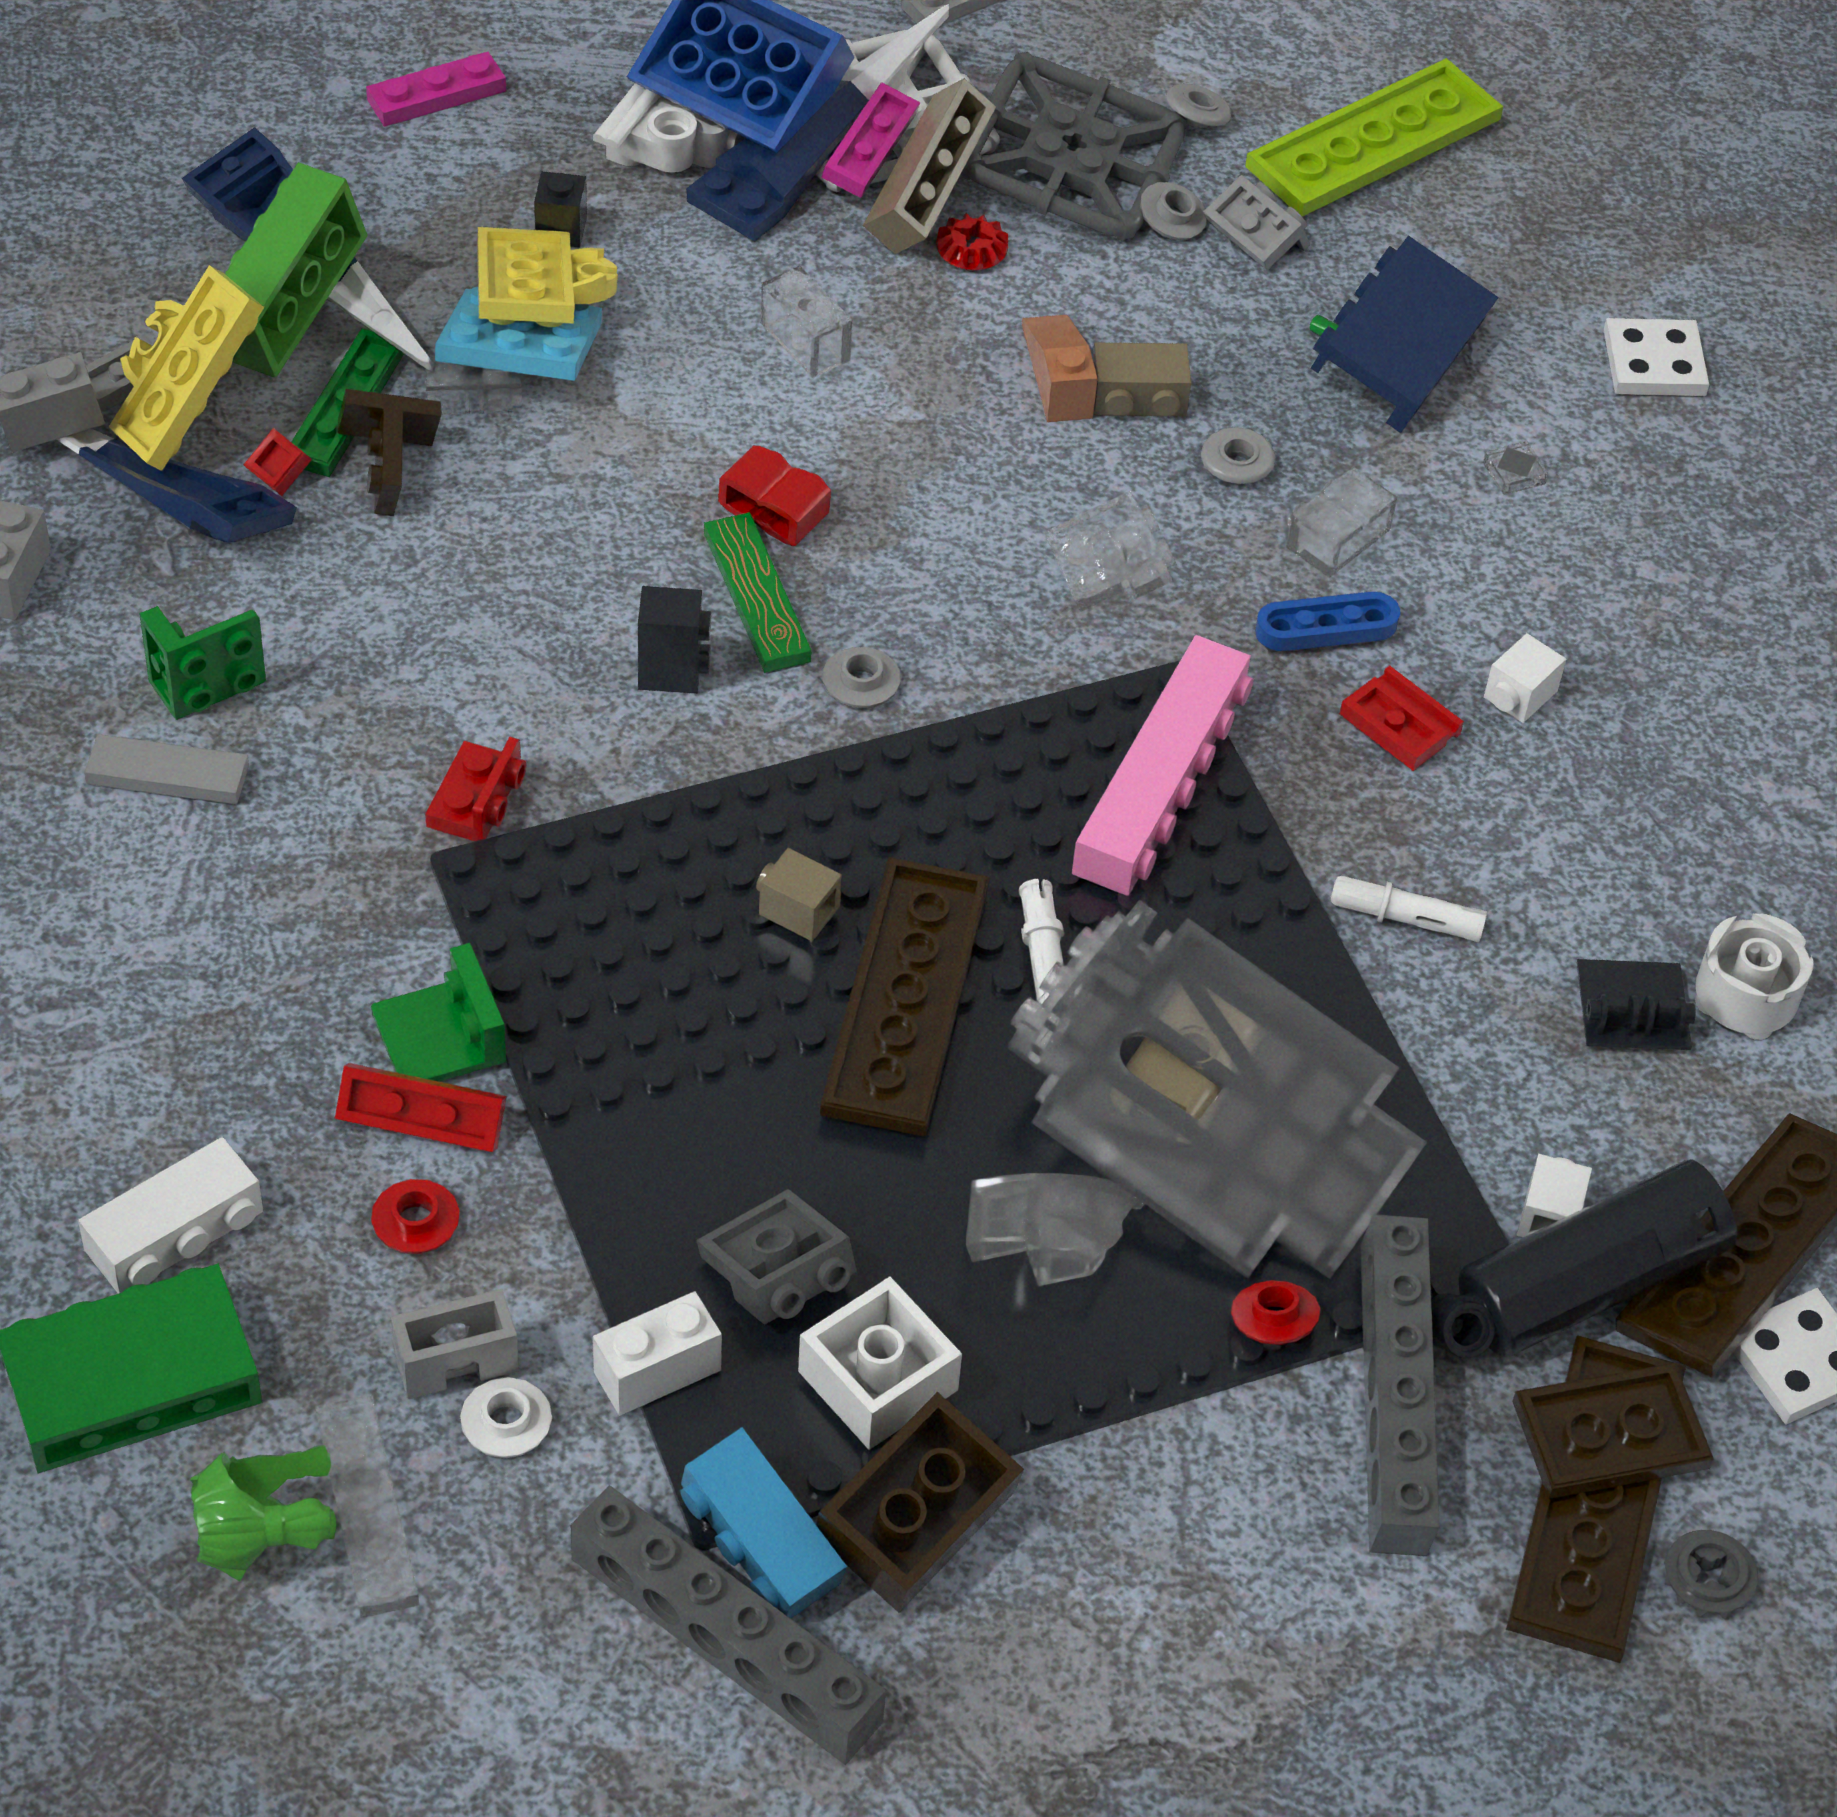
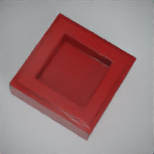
(277, 462)

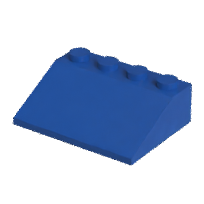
(743, 65)

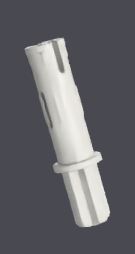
(1408, 908)

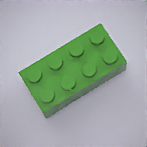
(295, 262)

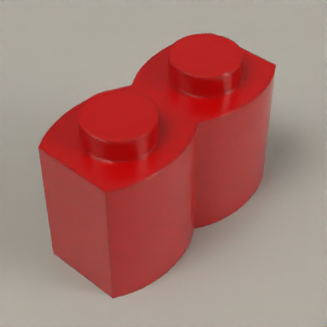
(779, 497)

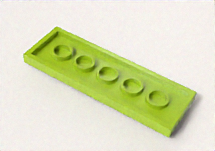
(1373, 137)

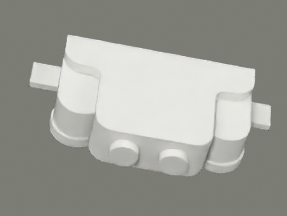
(661, 134)

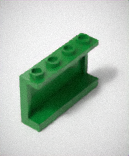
(129, 1367)

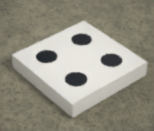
(1656, 357)
(1794, 1355)

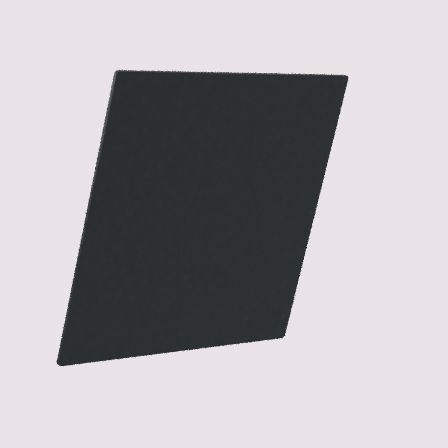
(690, 1041)

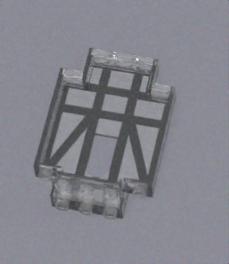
(1285, 1144)

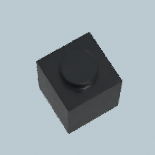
(561, 205)

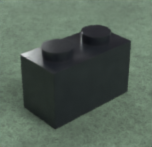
(671, 638)

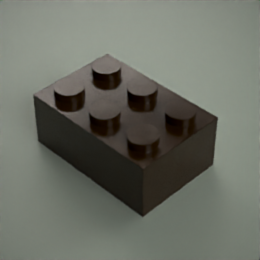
(918, 1501)

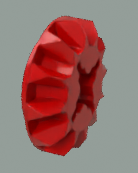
(981, 254)

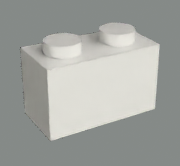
(657, 1353)

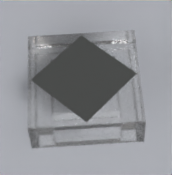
(1515, 467)

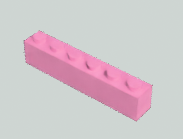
(1162, 766)

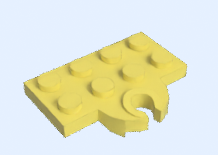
(538, 276)
(183, 364)

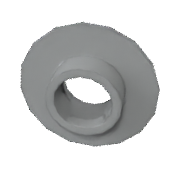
(1198, 105)
(1167, 221)
(1241, 443)
(861, 691)

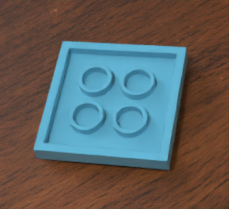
(520, 345)

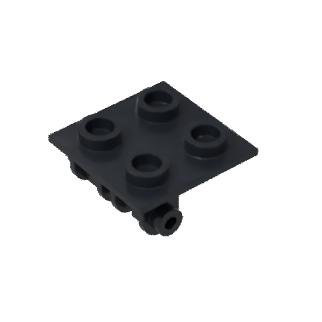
(1634, 1004)

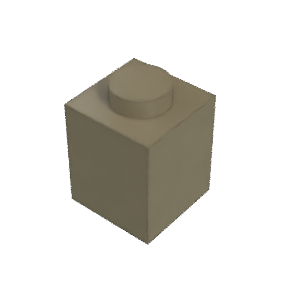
(799, 893)

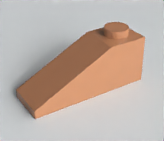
(1061, 367)

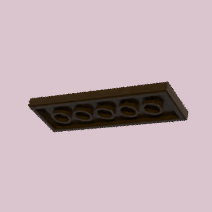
(905, 997)
(1782, 1215)
(1587, 1546)

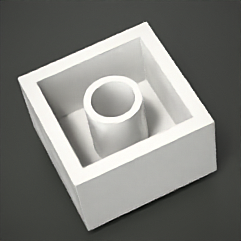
(878, 1362)

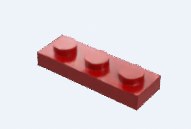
(420, 1107)

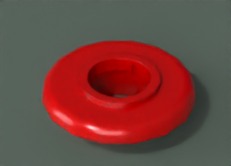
(420, 1235)
(1272, 1326)

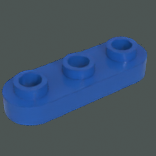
(1327, 621)

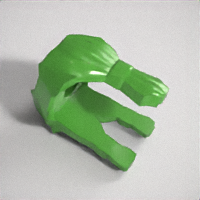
(241, 1518)

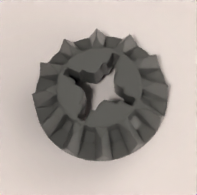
(1709, 1551)

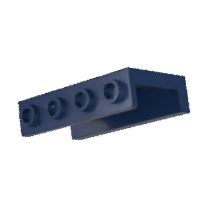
(1405, 327)

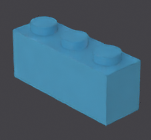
(761, 1525)

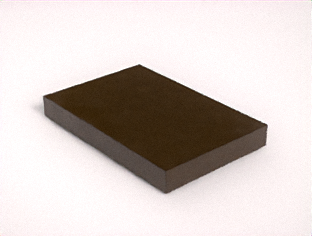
(1612, 1430)

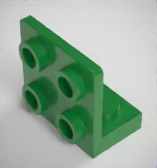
(204, 666)
(445, 1026)

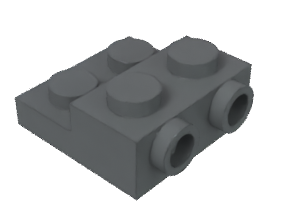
(779, 1256)

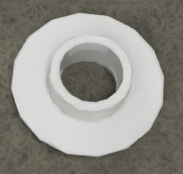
(512, 1438)

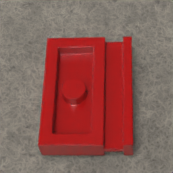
(1401, 718)

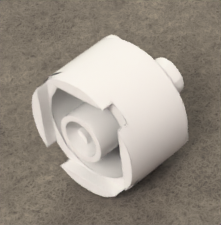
(1753, 975)

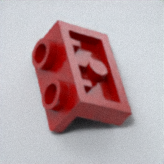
(476, 790)

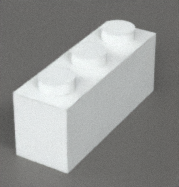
(171, 1216)

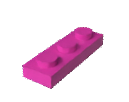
(436, 88)
(870, 140)

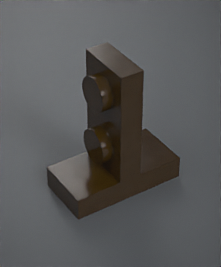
(387, 423)

